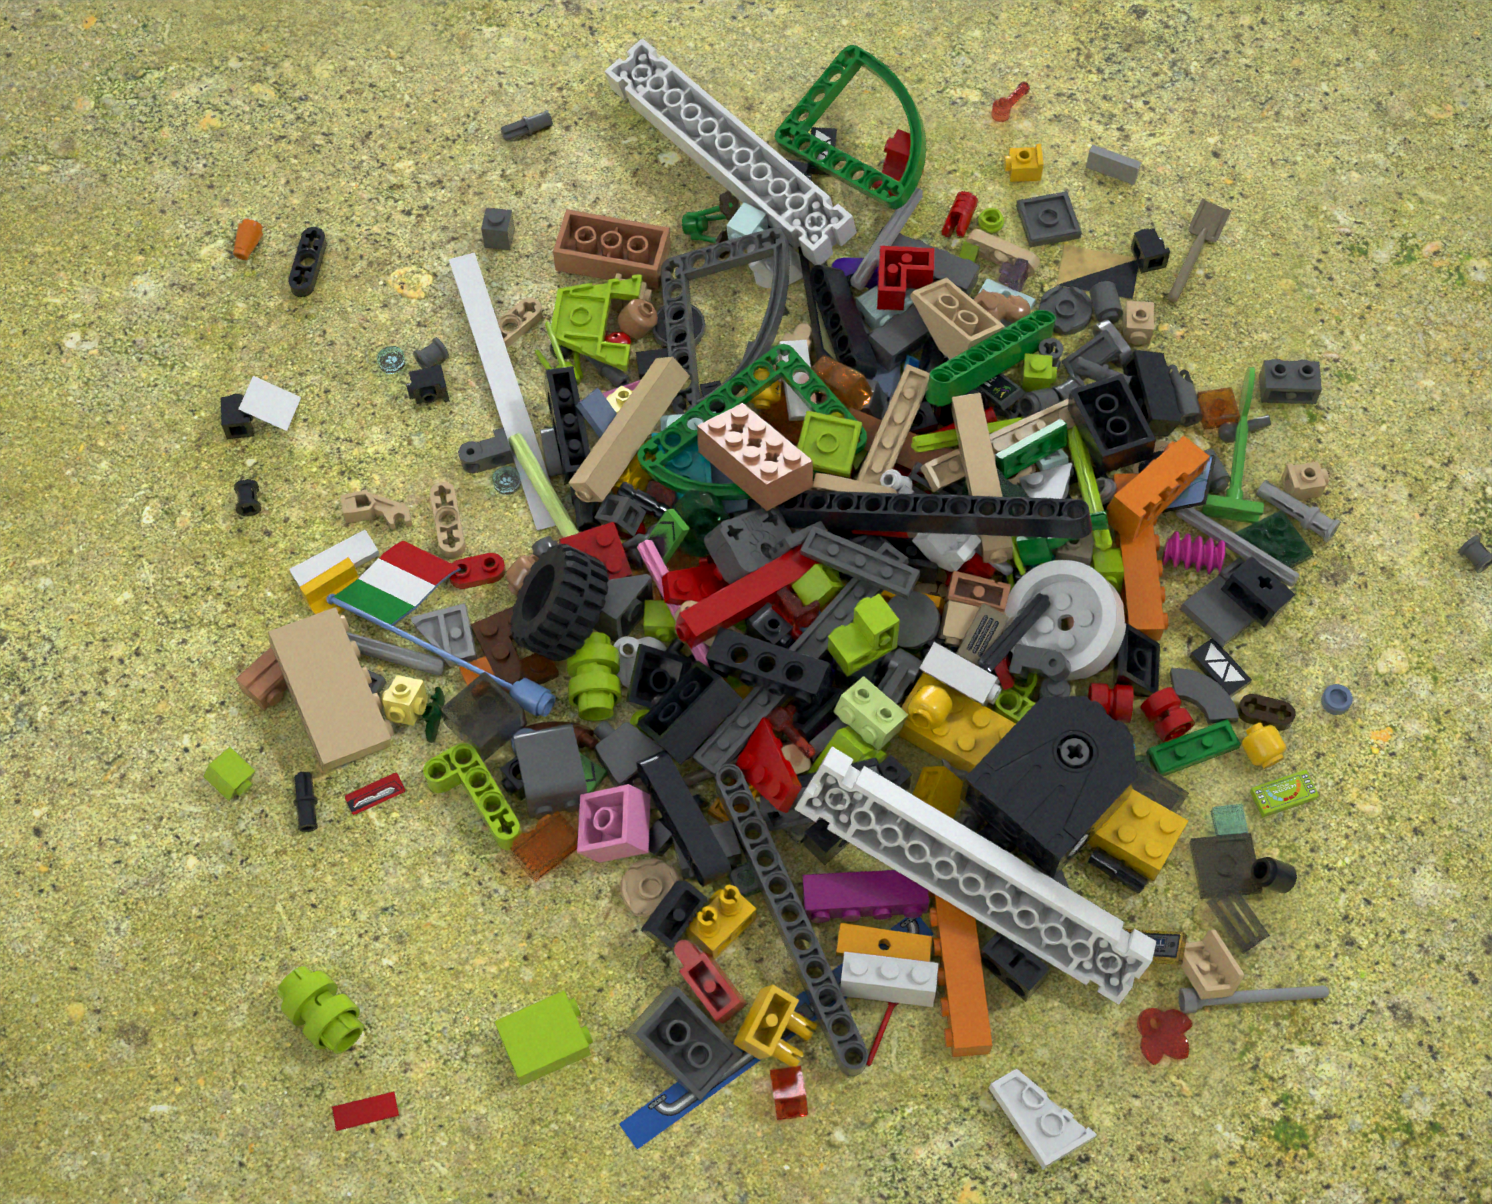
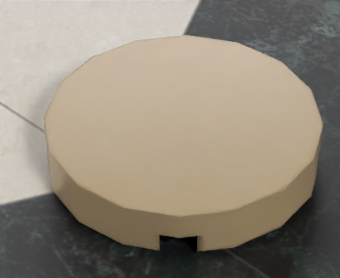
(646, 885)

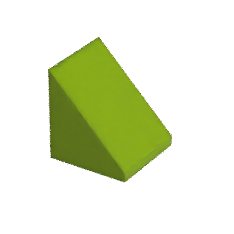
(969, 251)

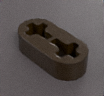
(1266, 711)

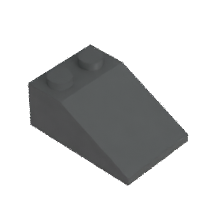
(683, 1042)

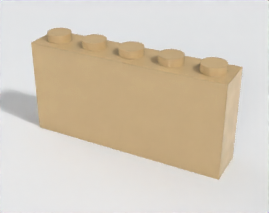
(330, 689)

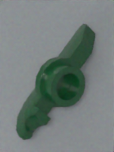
(433, 714)

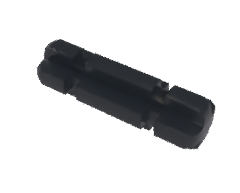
(644, 500)

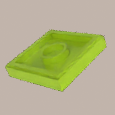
(830, 442)

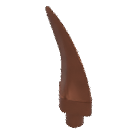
(582, 733)

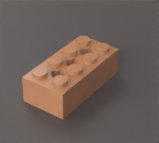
(610, 245)
(755, 456)

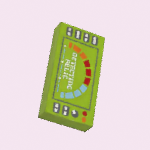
(1284, 793)

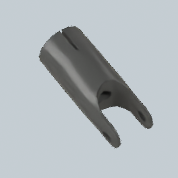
(1185, 396)

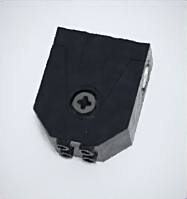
(1054, 779)

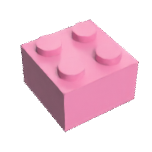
(614, 823)

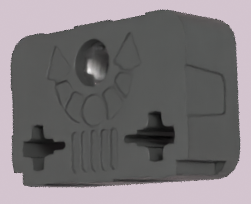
(744, 542)

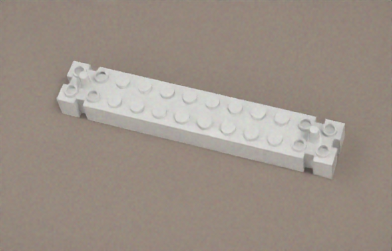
(731, 152)
(976, 876)

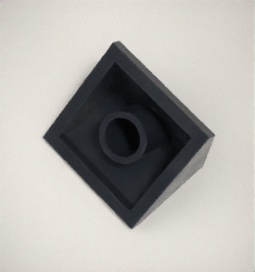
(1137, 663)
(654, 676)
(813, 719)

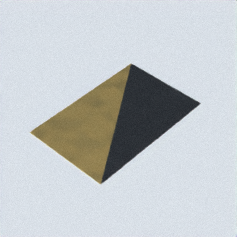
(1088, 267)

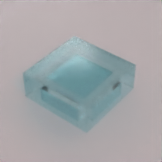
(1229, 820)

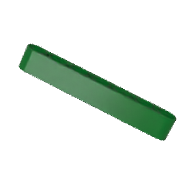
(989, 357)

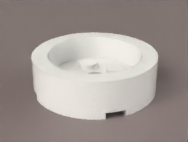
(1077, 593)

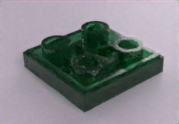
(1278, 539)

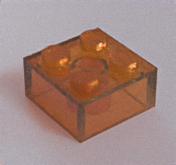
(1218, 407)

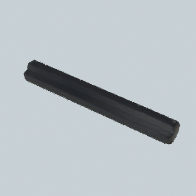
(1014, 632)

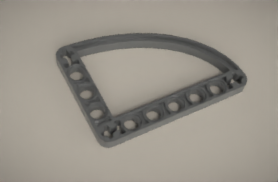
(686, 272)

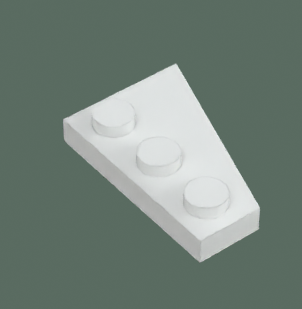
(1038, 1120)

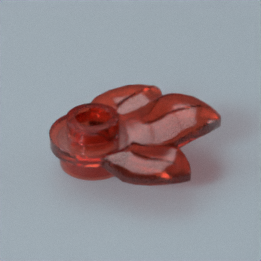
(1167, 1037)

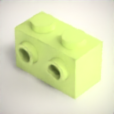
(870, 713)

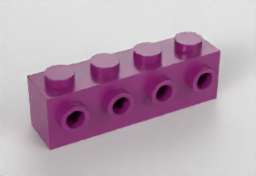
(862, 895)

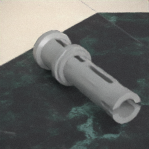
(1309, 517)

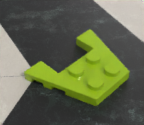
(582, 319)

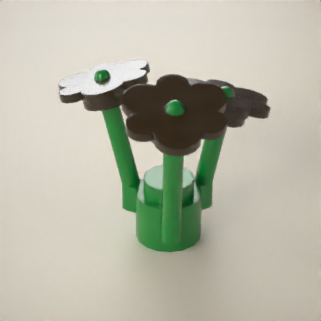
(697, 222)

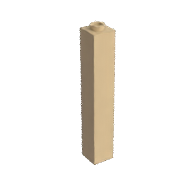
(628, 430)
(979, 467)

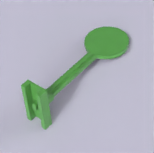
(1232, 506)

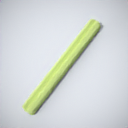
(542, 485)

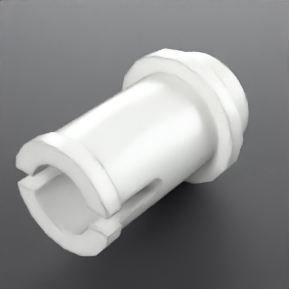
(895, 480)

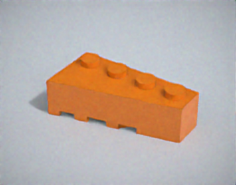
(1156, 487)

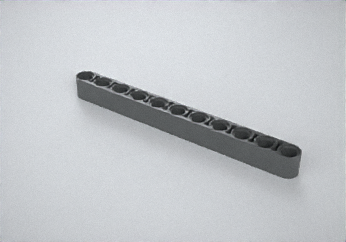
(794, 930)

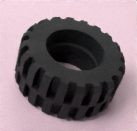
(559, 602)

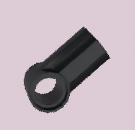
(584, 512)

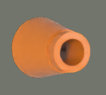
(247, 237)

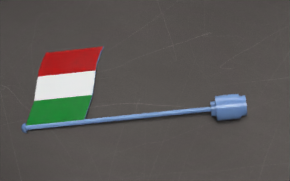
(398, 586)

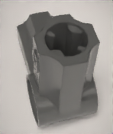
(901, 676)

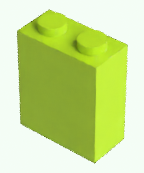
(544, 1037)

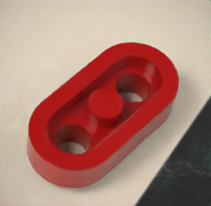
(477, 572)

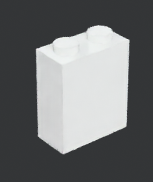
(961, 675)

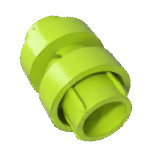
(594, 679)
(327, 1018)

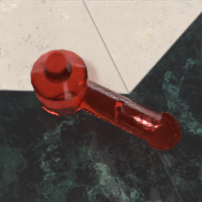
(1002, 107)
(782, 720)

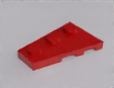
(767, 768)

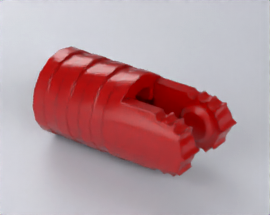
(960, 214)

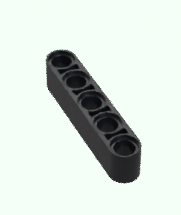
(842, 320)
(683, 818)

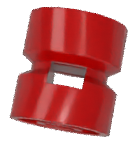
(1116, 701)
(1165, 711)

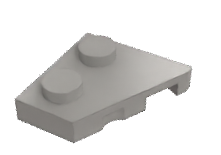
(1049, 482)
(449, 631)

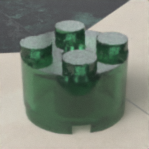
(701, 513)

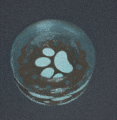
(391, 359)
(506, 480)

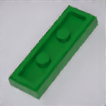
(1032, 448)
(1193, 748)

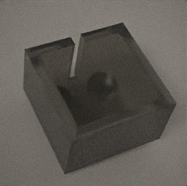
(484, 716)

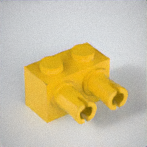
(721, 921)
(766, 1023)

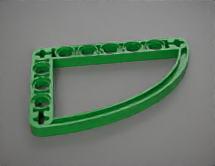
(800, 130)
(723, 394)

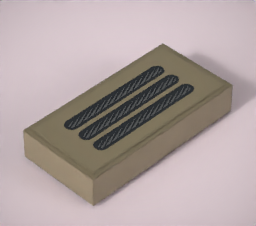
(982, 633)

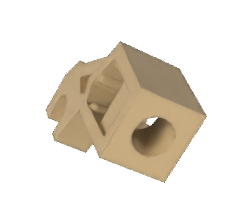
(378, 505)

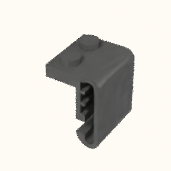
(550, 770)

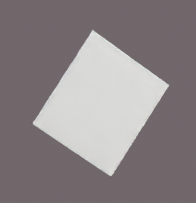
(269, 403)

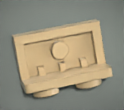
(1211, 967)

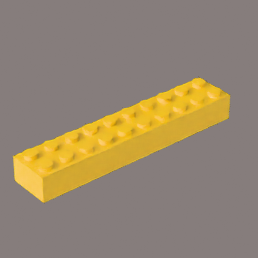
(1137, 832)

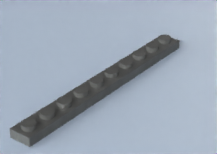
(739, 727)

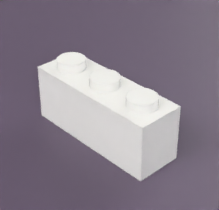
(889, 979)

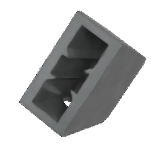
(621, 750)

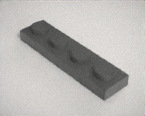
(860, 562)

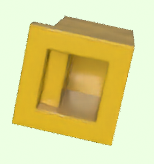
(1024, 164)

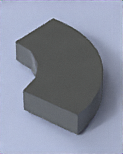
(1205, 694)

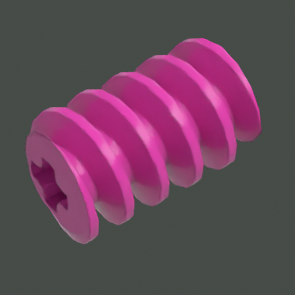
(1194, 552)

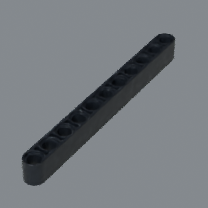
(940, 514)

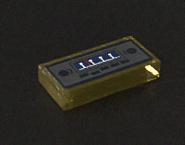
(1169, 946)

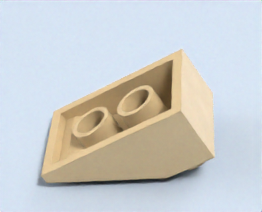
(953, 317)

